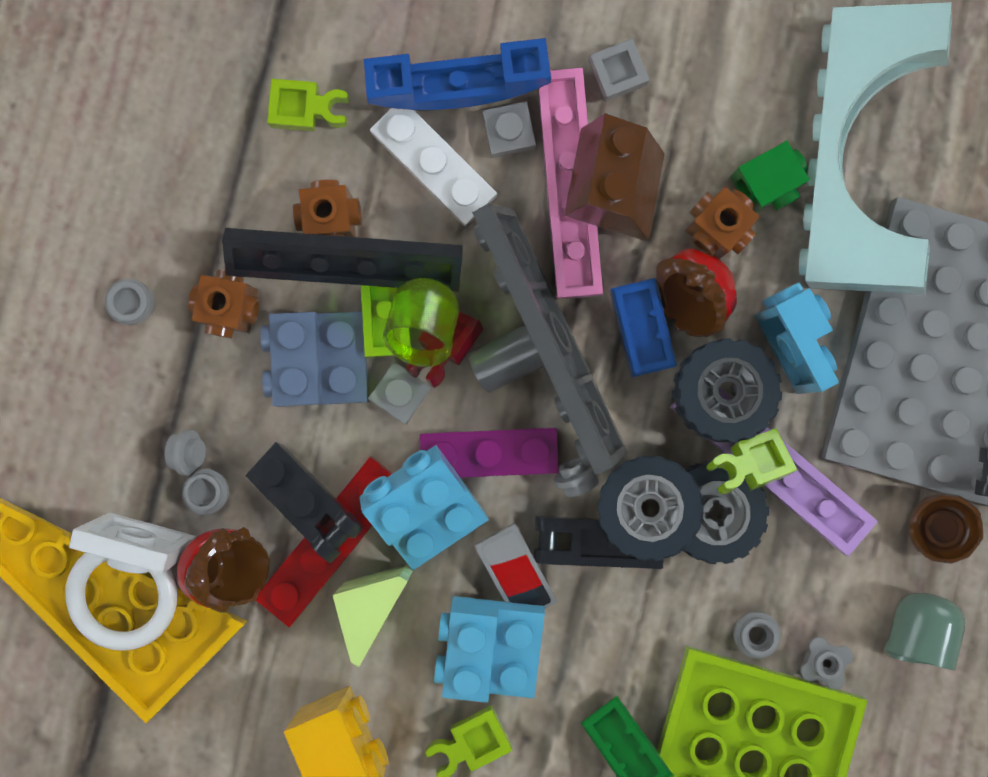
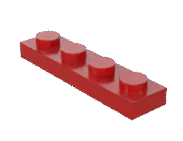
(305, 570)

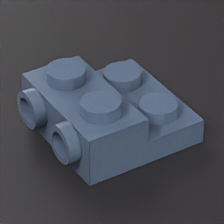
(315, 359)

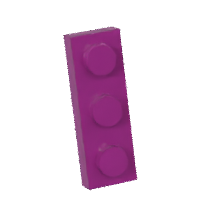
(497, 451)

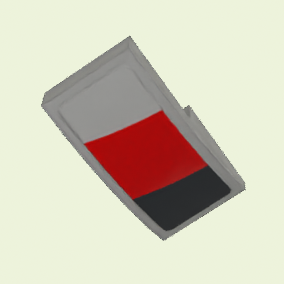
(514, 568)

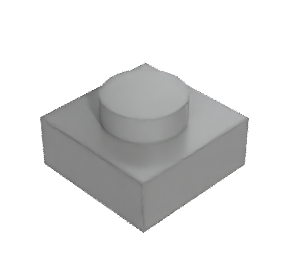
(618, 70)
(509, 129)
(399, 393)

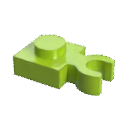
(298, 105)
(755, 460)
(476, 740)

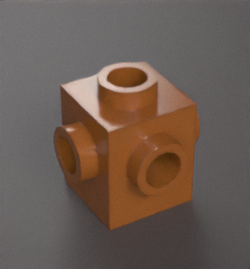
(323, 194)
(709, 232)
(237, 314)

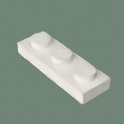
(433, 163)

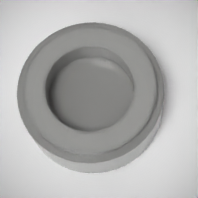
(129, 302)

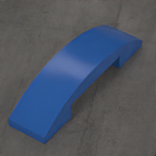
(457, 82)

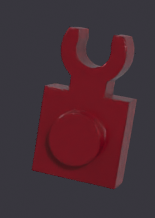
(464, 336)

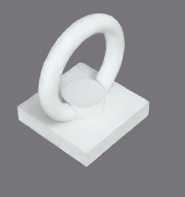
(131, 548)

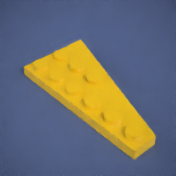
(37, 566)

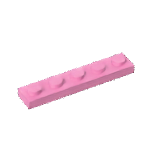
(573, 241)

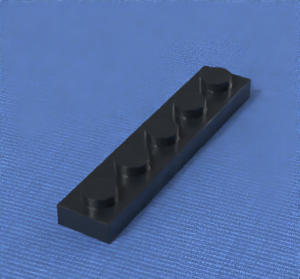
(338, 258)

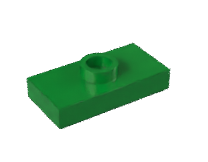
(624, 742)

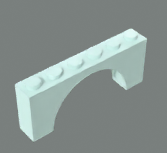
(865, 54)

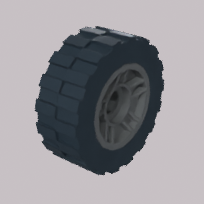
(754, 388)

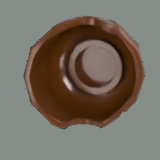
(945, 528)

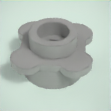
(813, 667)

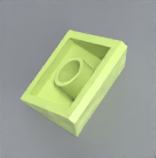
(365, 605)

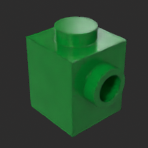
(772, 177)

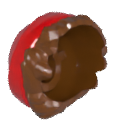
(696, 292)
(223, 569)

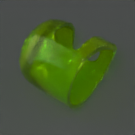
(425, 307)

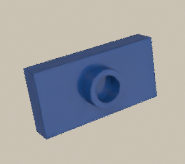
(643, 327)

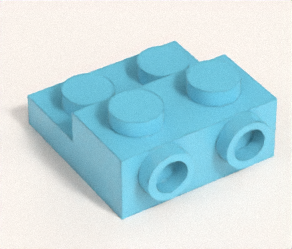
(791, 327)
(422, 507)
(489, 649)

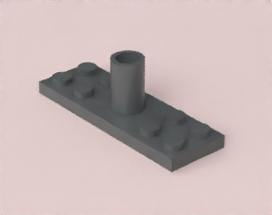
(541, 341)

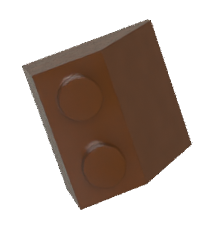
(615, 177)

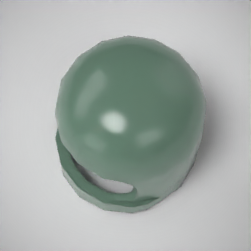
(926, 631)

